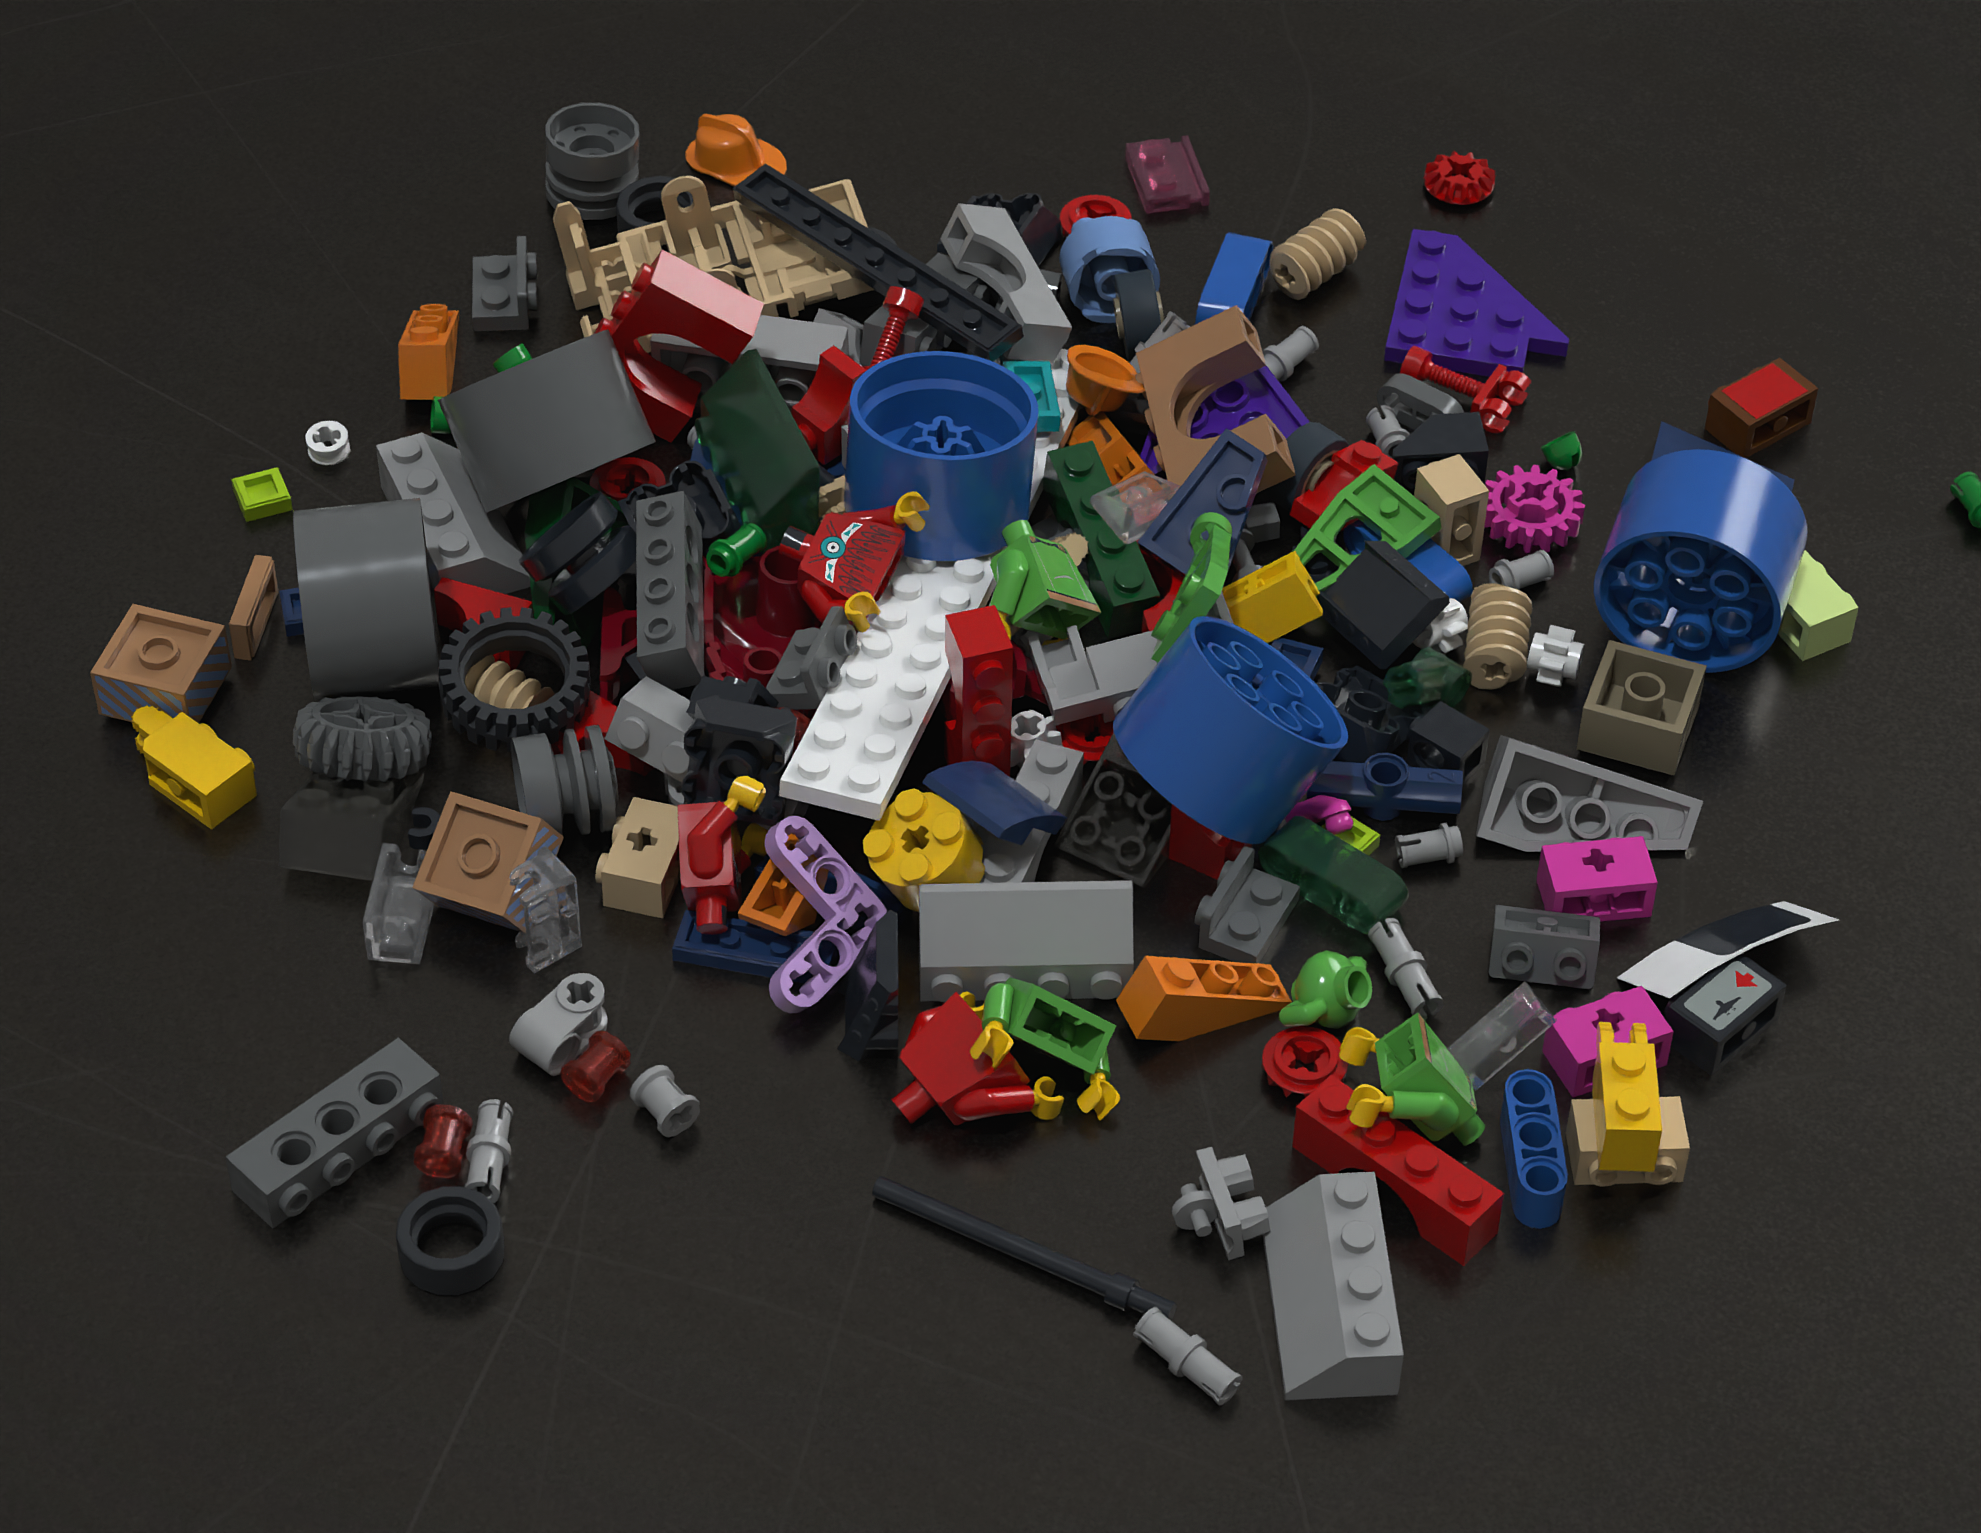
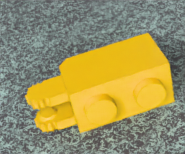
(193, 765)
(1626, 1101)

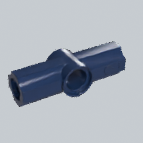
(1387, 786)

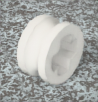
(323, 432)

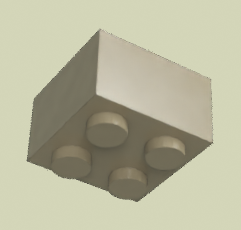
(1641, 707)

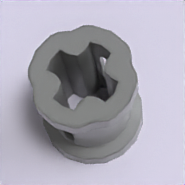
(665, 1100)

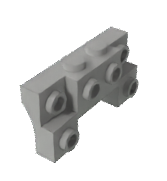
(1102, 680)

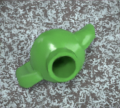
(1328, 991)

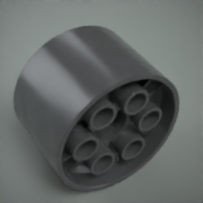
(546, 420)
(366, 599)

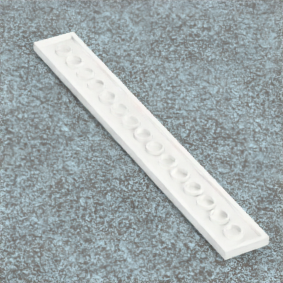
(900, 667)

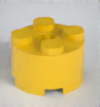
(923, 843)

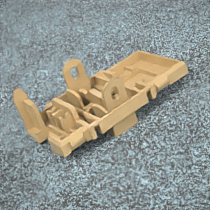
(780, 269)

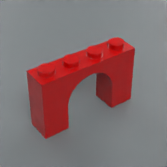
(683, 303)

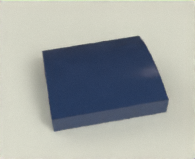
(994, 800)

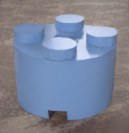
(1098, 252)

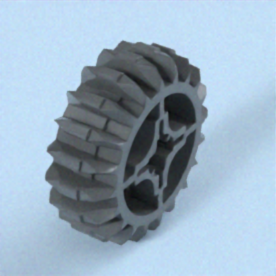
(362, 738)

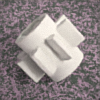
(1444, 629)
(1555, 656)
(1025, 729)

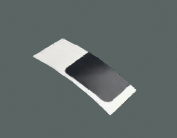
(1713, 944)

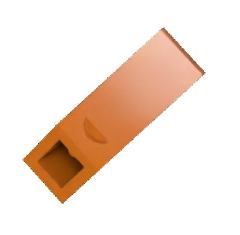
(428, 353)
(1194, 996)

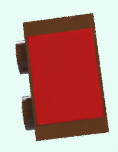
(1761, 408)

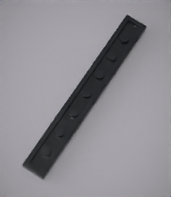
(877, 261)

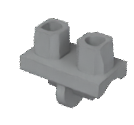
(1214, 1203)

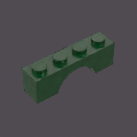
(1115, 569)

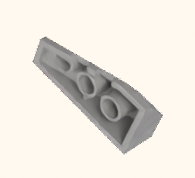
(1554, 799)

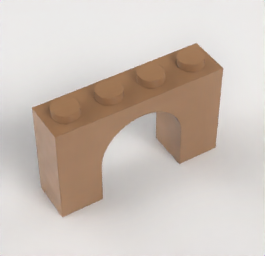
(1184, 373)

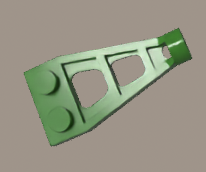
(1382, 507)
(1201, 583)

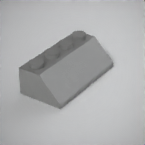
(785, 345)
(459, 534)
(1045, 933)
(1333, 1290)

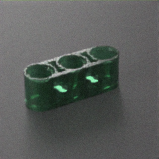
(1333, 874)

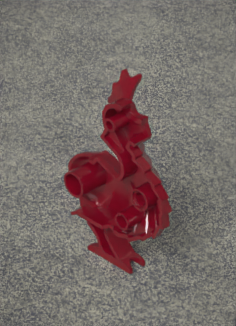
(749, 628)

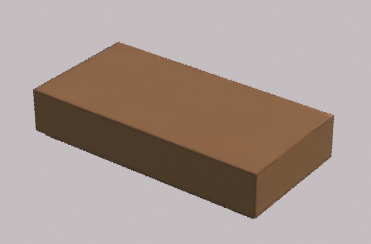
(253, 607)

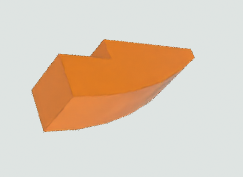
(1114, 450)

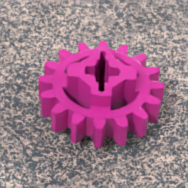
(1532, 508)

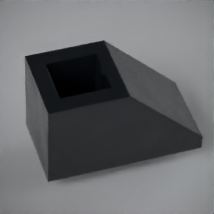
(1439, 439)

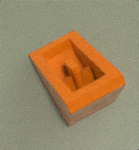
(777, 902)

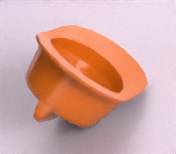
(730, 149)
(1100, 379)

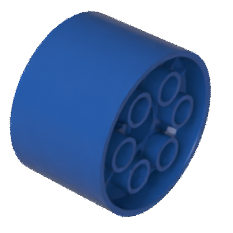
(953, 434)
(1719, 573)
(1229, 730)

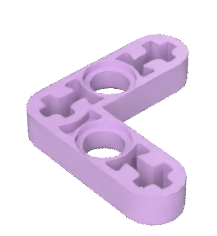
(837, 909)

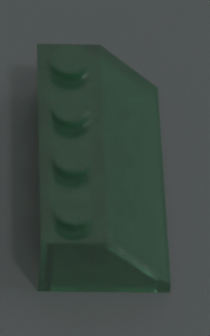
(759, 451)

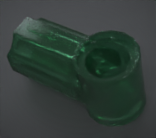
(1426, 680)

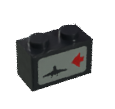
(1724, 1012)

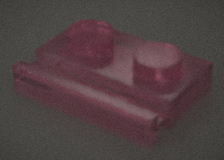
(1166, 174)

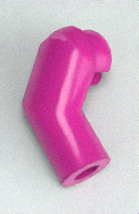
(1325, 808)

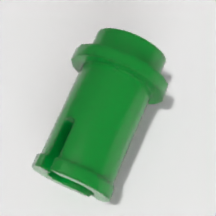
(1969, 496)
(728, 555)

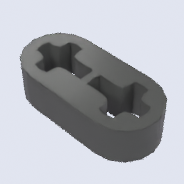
(1415, 400)

